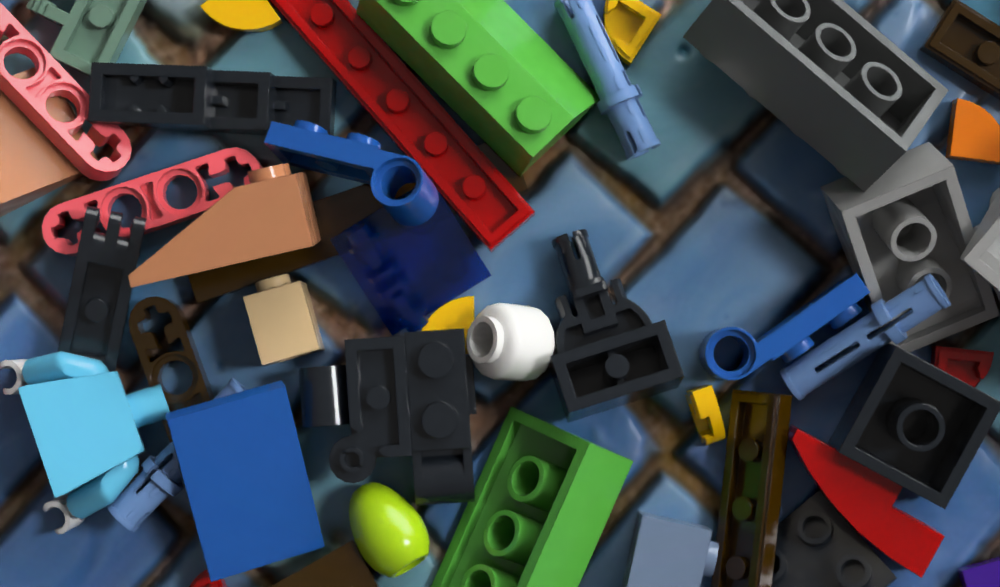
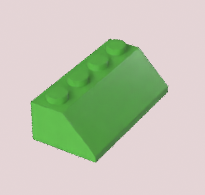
(487, 71)
(534, 509)

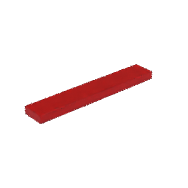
(410, 116)

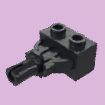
(609, 349)

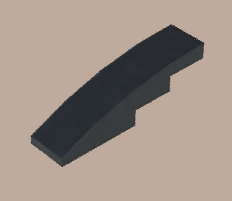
(206, 98)

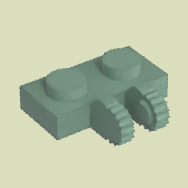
(91, 30)

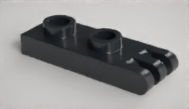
(101, 288)

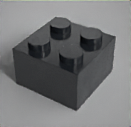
(915, 424)

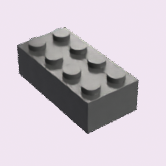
(823, 77)

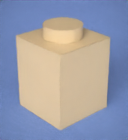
(282, 320)

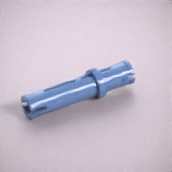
(616, 93)
(924, 300)
(157, 480)

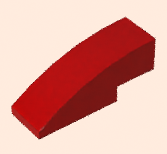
(867, 502)

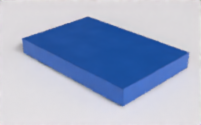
(245, 480)

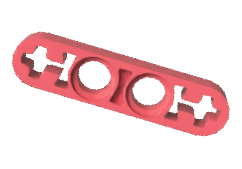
(52, 81)
(151, 194)

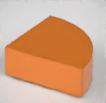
(972, 134)

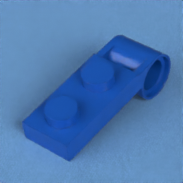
(358, 160)
(791, 335)

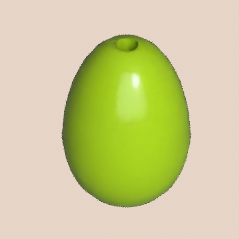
(387, 530)

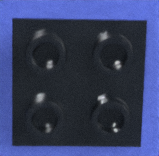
(824, 551)

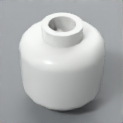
(511, 342)

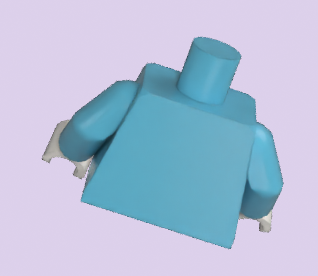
(84, 428)

